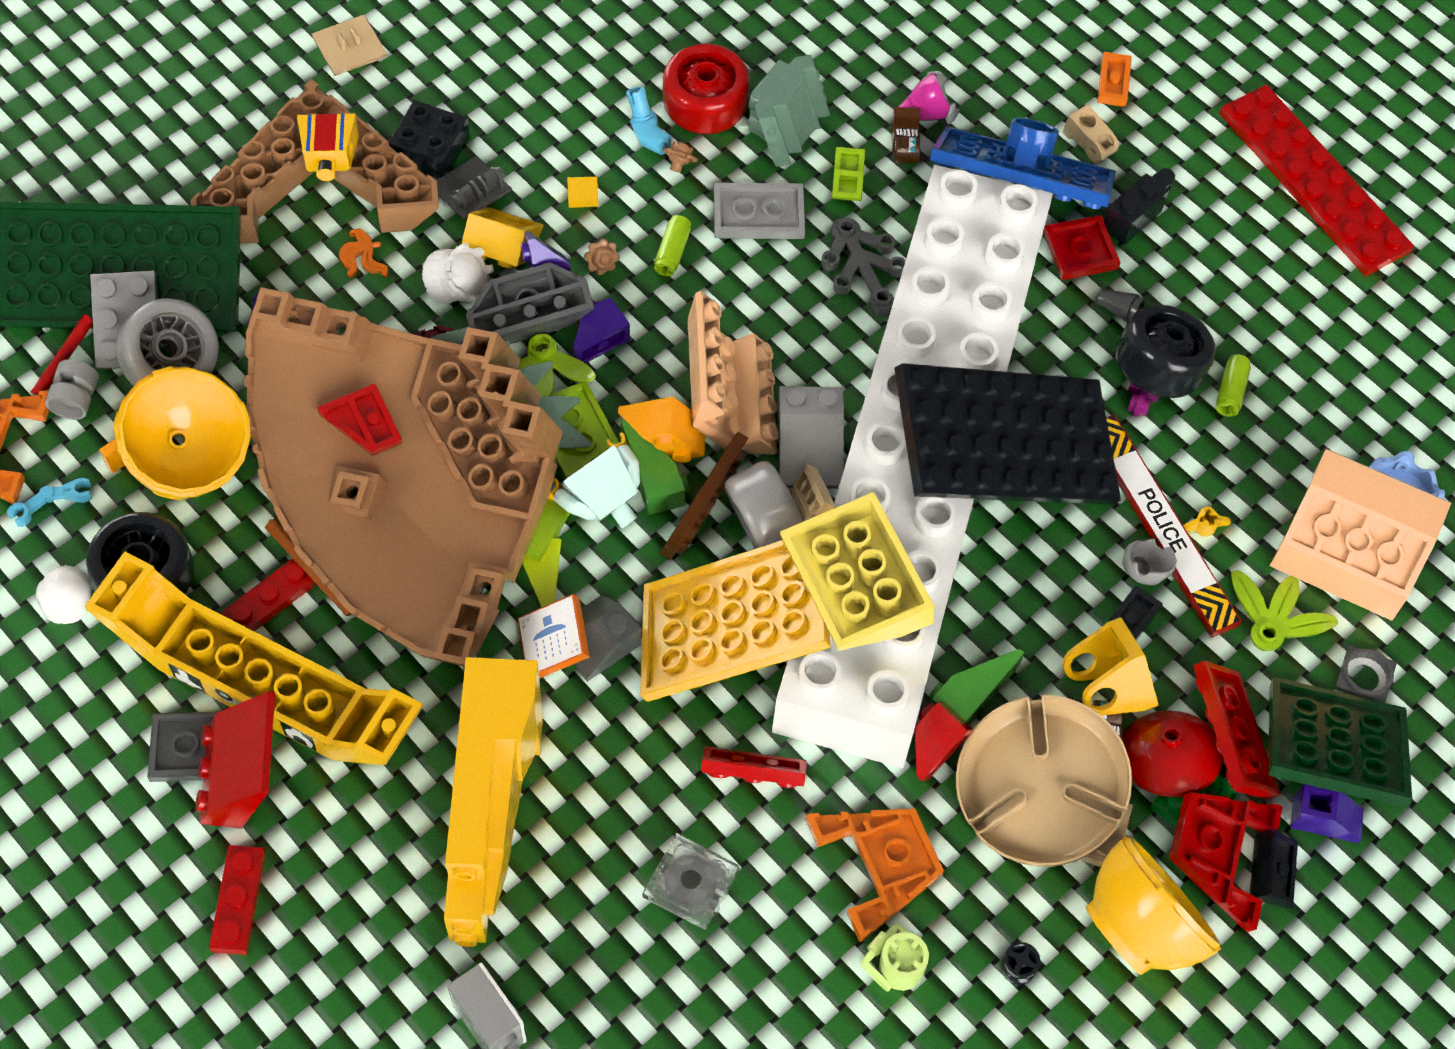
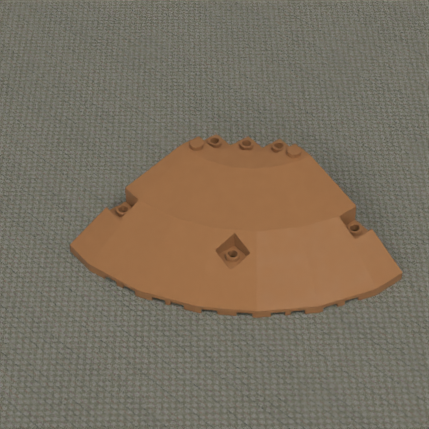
(428, 514)

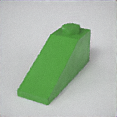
(660, 480)
(975, 687)

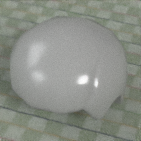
(1148, 562)

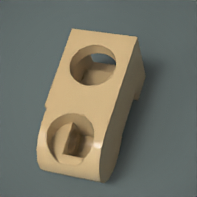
(1091, 134)

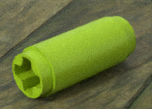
(672, 245)
(1233, 385)

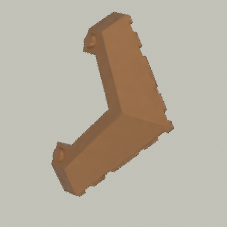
(275, 165)

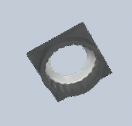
(1384, 668)

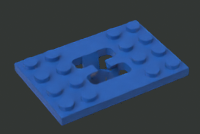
(1026, 160)

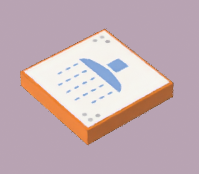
(554, 635)

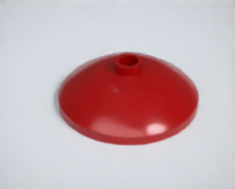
(1175, 765)

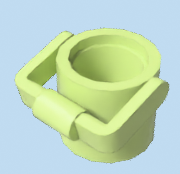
(901, 959)

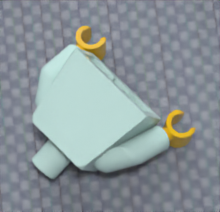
(602, 486)

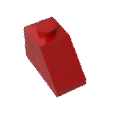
(937, 737)

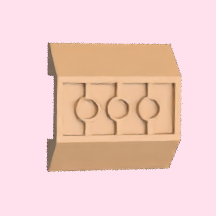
(730, 382)
(1361, 535)

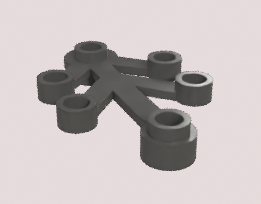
(863, 261)

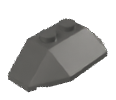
(531, 303)

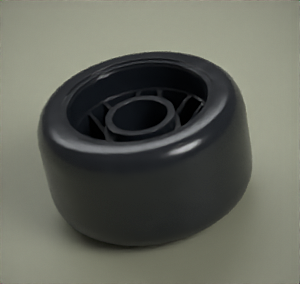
(1165, 351)
(147, 538)

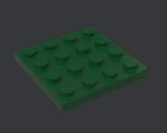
(1339, 742)

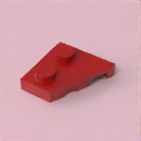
(363, 419)

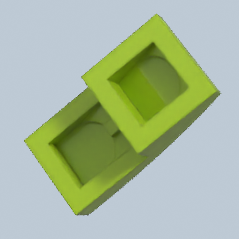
(848, 174)
(548, 527)

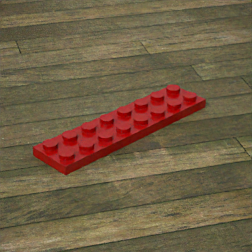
(1316, 180)

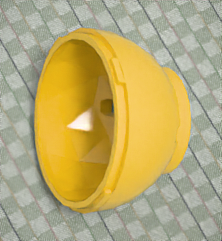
(1148, 913)

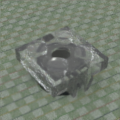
(691, 881)

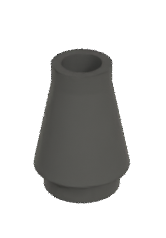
(1120, 303)

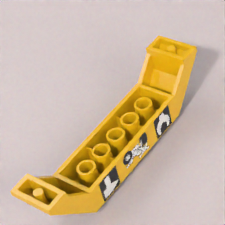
(239, 664)

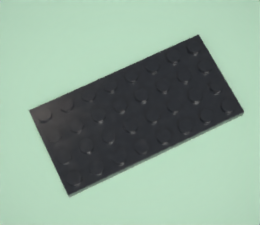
(1006, 435)

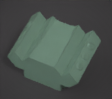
(788, 107)

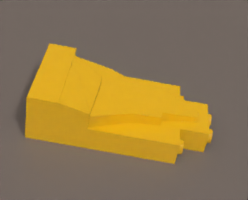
(494, 751)

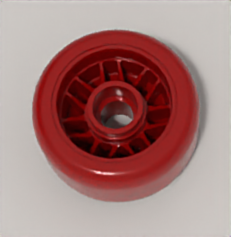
(706, 89)

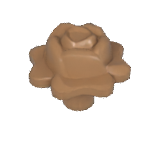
(680, 155)
(601, 256)

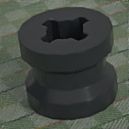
(1024, 957)

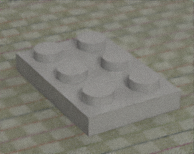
(759, 211)
(113, 301)

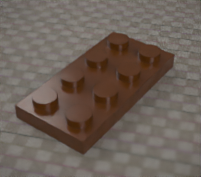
(706, 497)

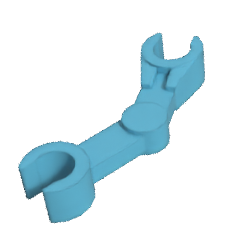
(47, 495)

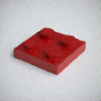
(1081, 247)

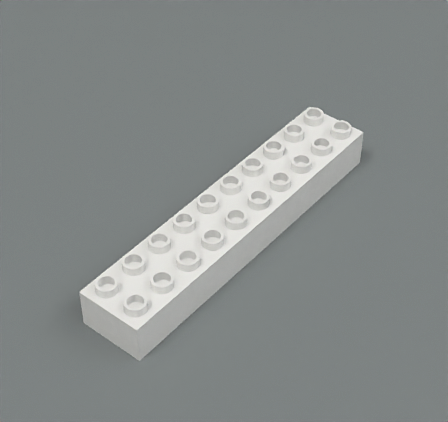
(955, 310)

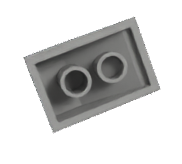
(811, 433)

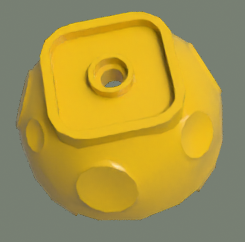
(186, 405)

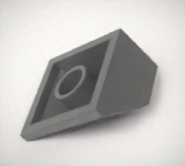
(609, 635)

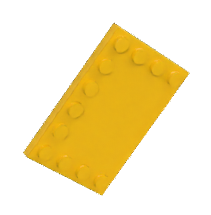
(726, 621)

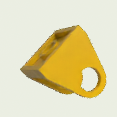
(1116, 665)

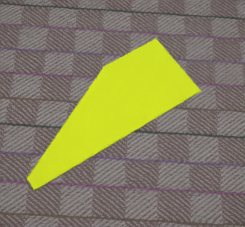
(544, 574)

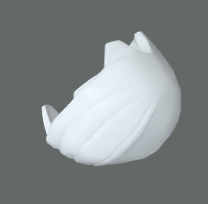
(64, 594)

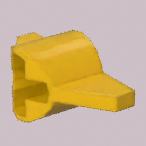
(1207, 522)

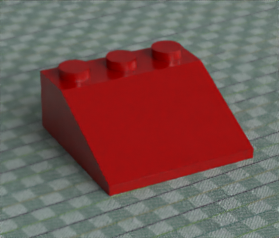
(236, 762)

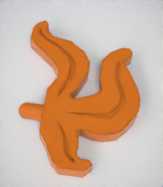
(364, 245)

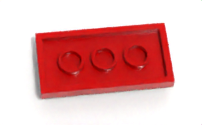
(1235, 730)

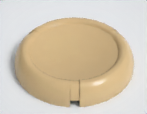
(1044, 780)

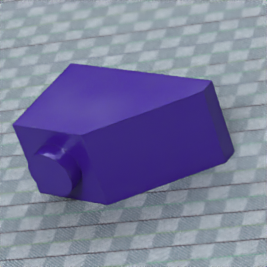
(601, 331)

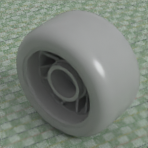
(169, 323)
(762, 503)

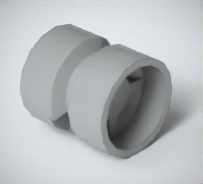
(72, 389)

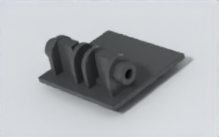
(472, 187)

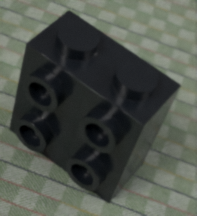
(431, 138)

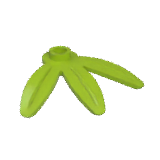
(563, 363)
(1276, 616)

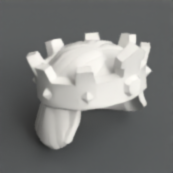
(456, 274)

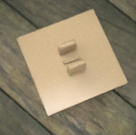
(349, 45)

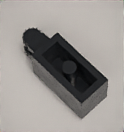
(1138, 205)

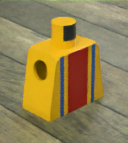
(328, 142)

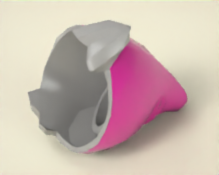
(932, 99)

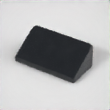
(1274, 868)

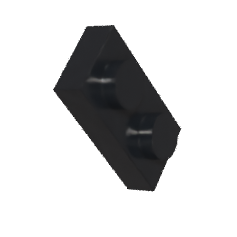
(1137, 611)

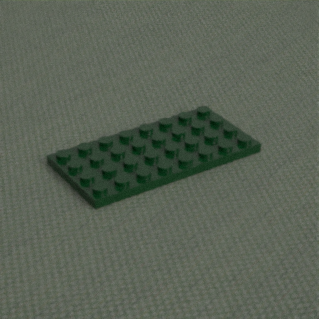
(56, 247)

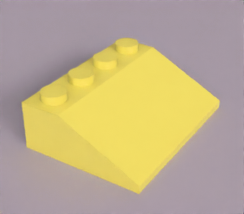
(859, 574)

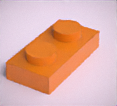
(1114, 79)

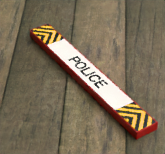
(1165, 527)

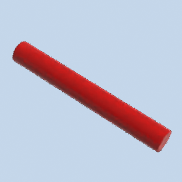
(63, 354)

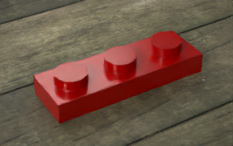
(270, 596)
(754, 767)
(237, 900)

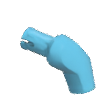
(646, 123)

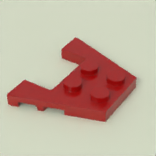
(1210, 845)

